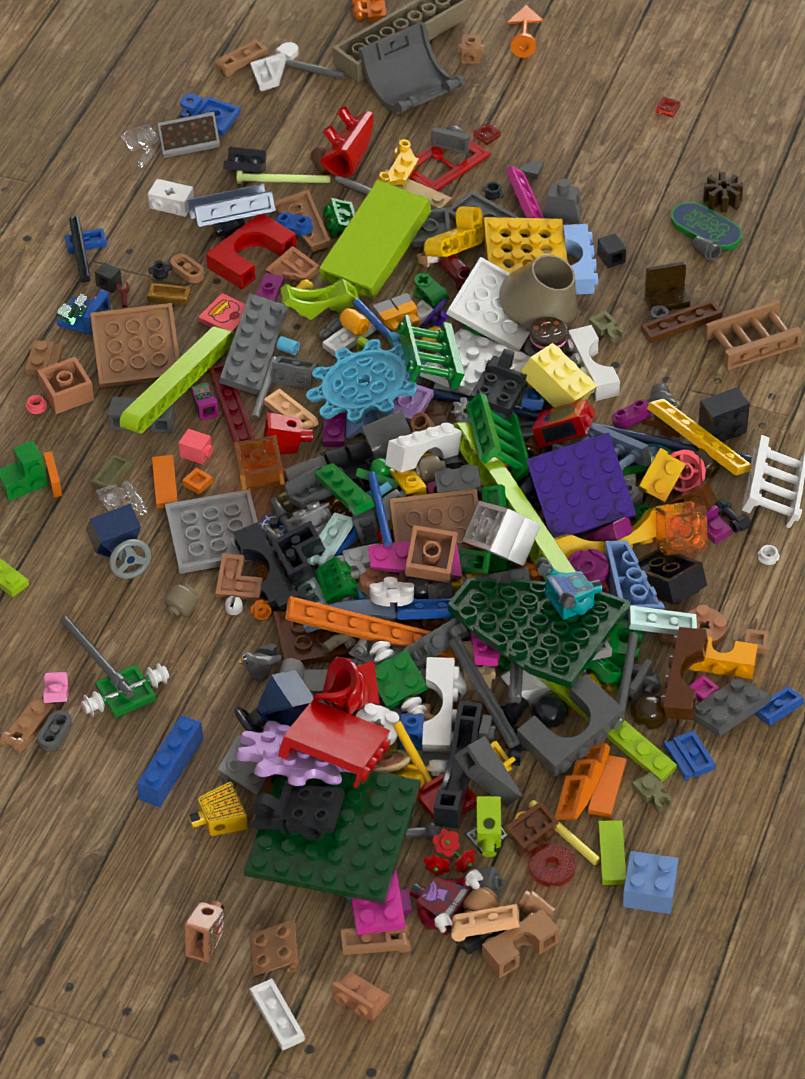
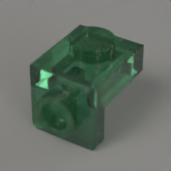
(71, 314)

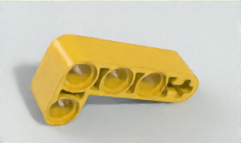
(466, 235)

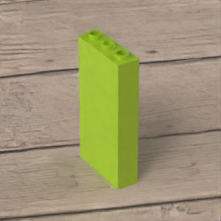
(376, 238)

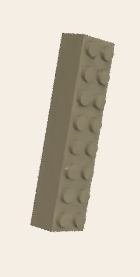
(436, 14)

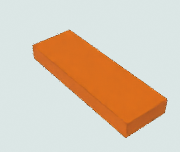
(164, 480)
(607, 789)

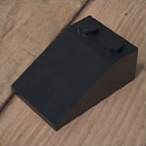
(673, 575)

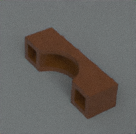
(689, 648)

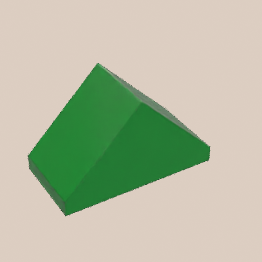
(474, 561)

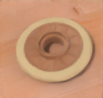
(392, 762)

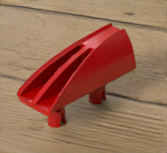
(350, 145)

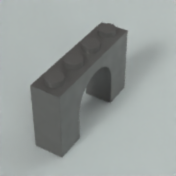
(560, 752)

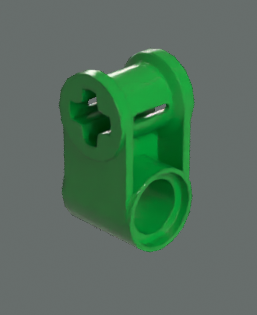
(429, 290)

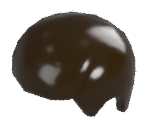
(648, 711)

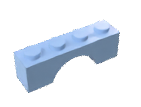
(578, 244)

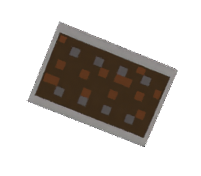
(188, 134)

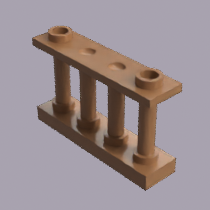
(758, 349)

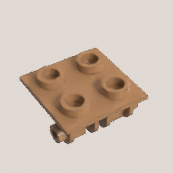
(275, 948)

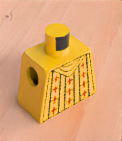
(220, 811)

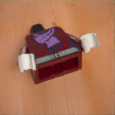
(443, 900)

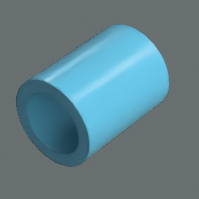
(288, 345)

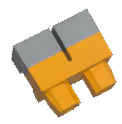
(393, 312)

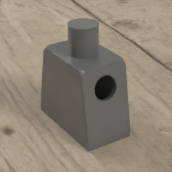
(563, 202)

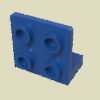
(83, 324)

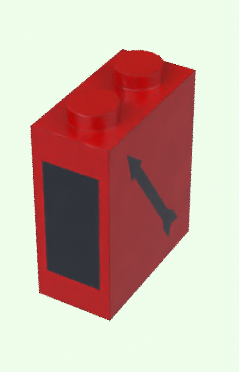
(563, 423)

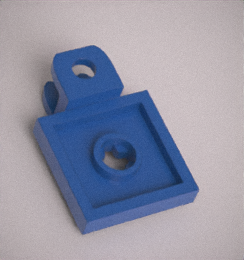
(226, 112)

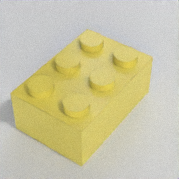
(557, 377)

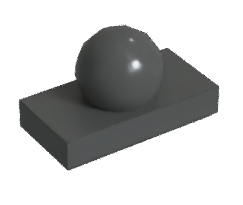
(451, 139)

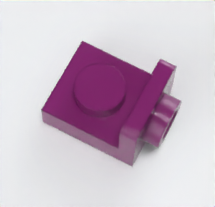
(716, 527)

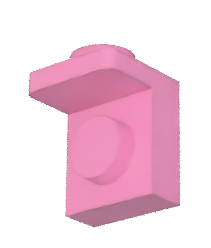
(56, 687)

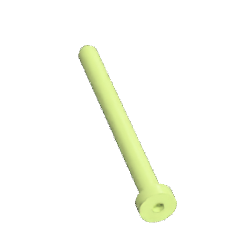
(281, 178)

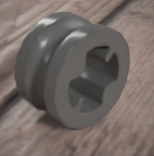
(658, 310)

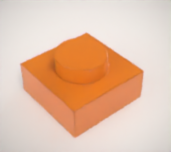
(197, 481)

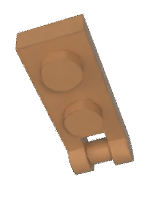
(241, 57)
(27, 724)
(375, 942)

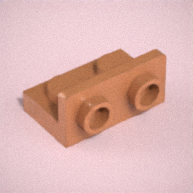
(360, 996)

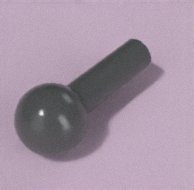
(428, 831)

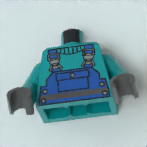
(568, 592)

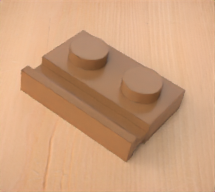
(43, 355)

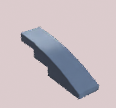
(364, 607)

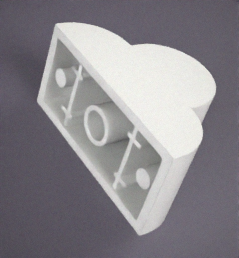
(501, 532)

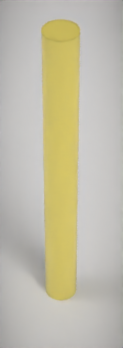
(574, 841)

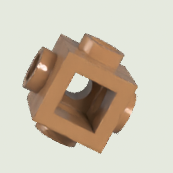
(471, 49)

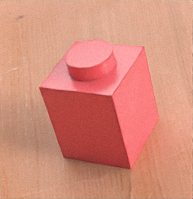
(195, 446)

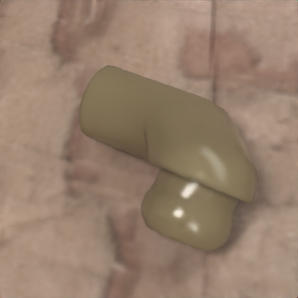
(337, 640)

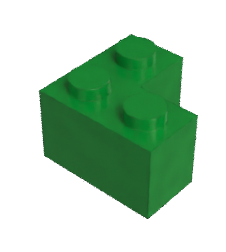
(25, 474)

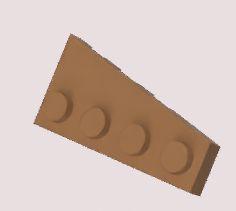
(303, 204)

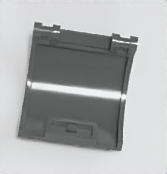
(405, 70)

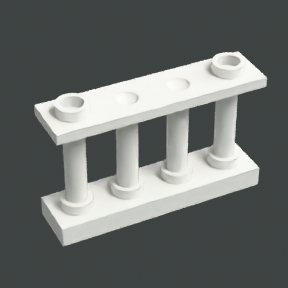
(756, 482)

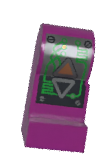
(204, 398)

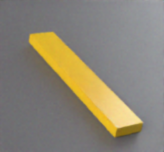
(699, 437)

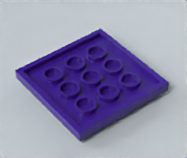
(581, 486)

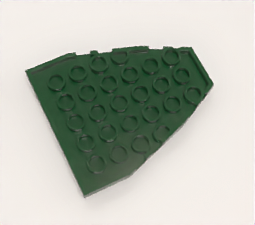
(530, 632)

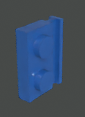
(689, 755)

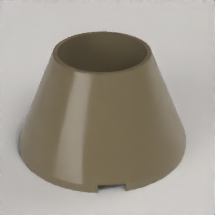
(539, 291)

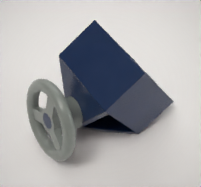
(115, 536)

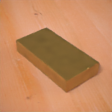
(169, 294)

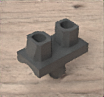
(644, 680)

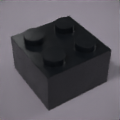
(725, 414)

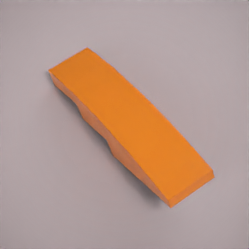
(583, 782)

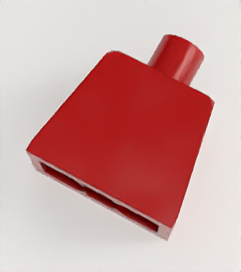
(287, 431)

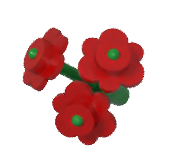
(446, 844)

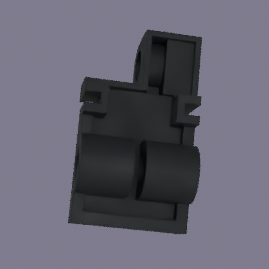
(500, 383)
(349, 459)
(306, 810)

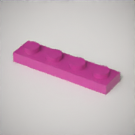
(524, 193)

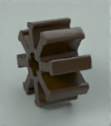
(723, 192)

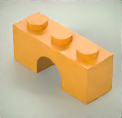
(736, 663)

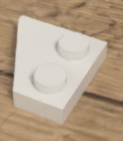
(269, 71)

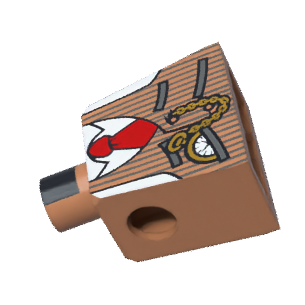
(205, 920)

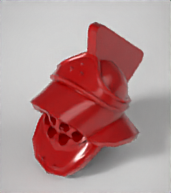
(349, 686)

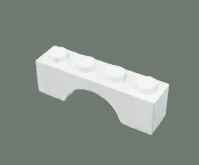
(584, 345)
(407, 450)
(438, 730)

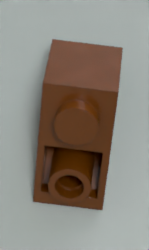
(701, 493)

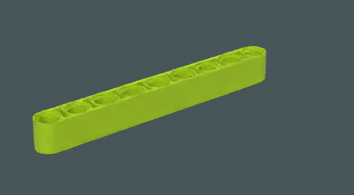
(176, 380)

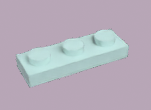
(659, 620)

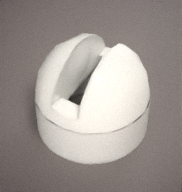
(237, 608)

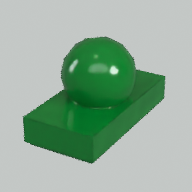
(381, 470)

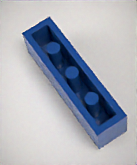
(170, 761)

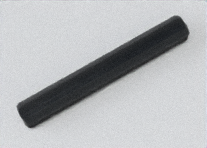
(79, 249)

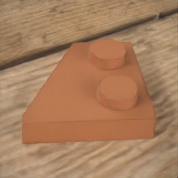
(294, 266)

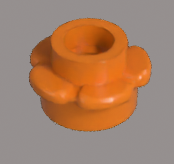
(264, 612)

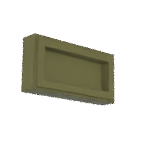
(112, 472)

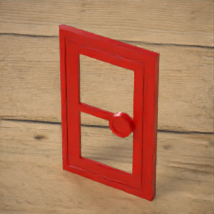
(437, 154)

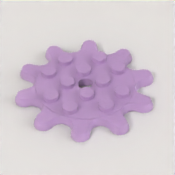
(297, 767)

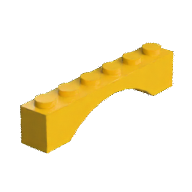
(643, 531)

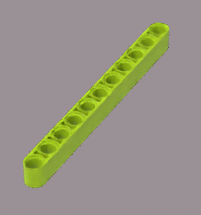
(496, 473)

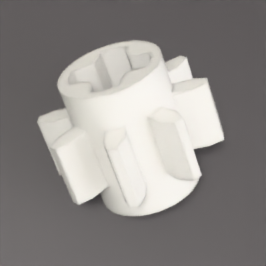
(458, 409)

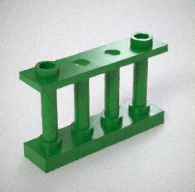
(446, 347)
(490, 445)

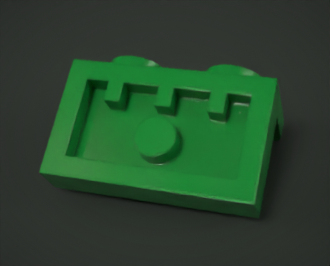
(338, 215)
(336, 580)
(606, 671)

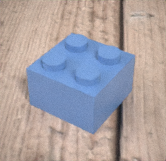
(650, 882)

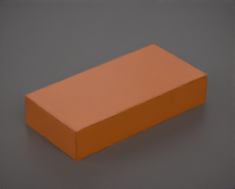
(52, 474)

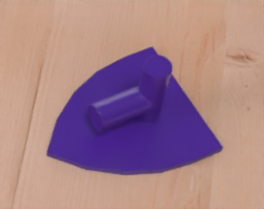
(433, 316)

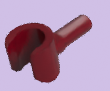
(124, 293)

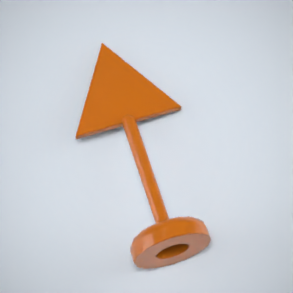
(524, 44)

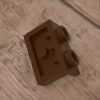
(532, 828)

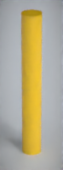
(412, 752)

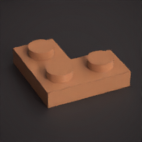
(233, 583)

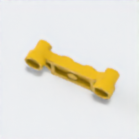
(403, 166)

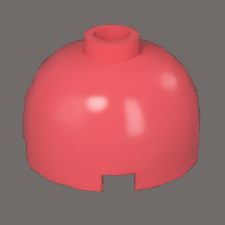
(690, 476)

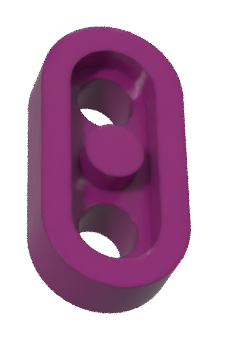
(631, 414)

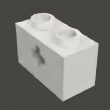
(170, 197)

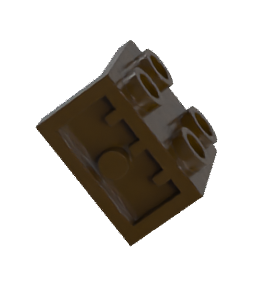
(666, 286)

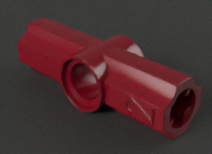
(456, 270)

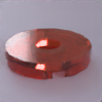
(552, 853)

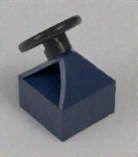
(281, 702)

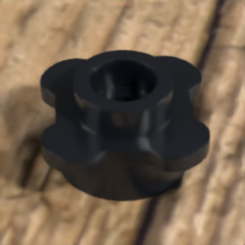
(492, 191)
(159, 270)

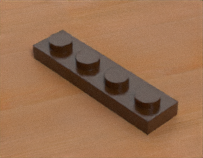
(681, 321)

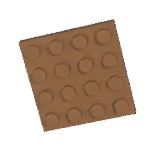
(134, 344)
(441, 511)

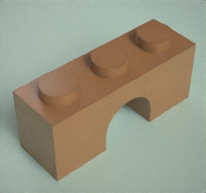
(535, 931)

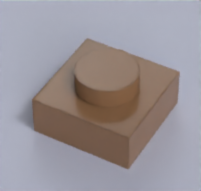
(757, 637)

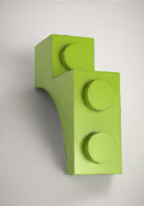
(313, 302)

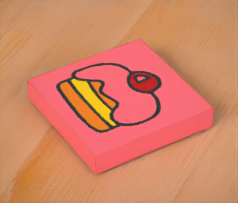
(223, 313)

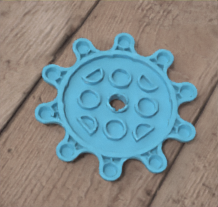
(343, 384)

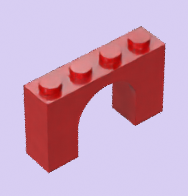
(257, 232)

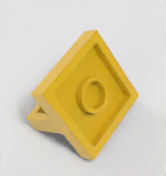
(661, 475)

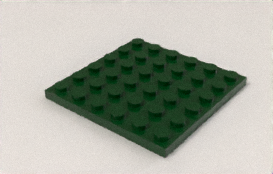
(358, 855)

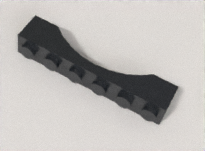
(453, 791)

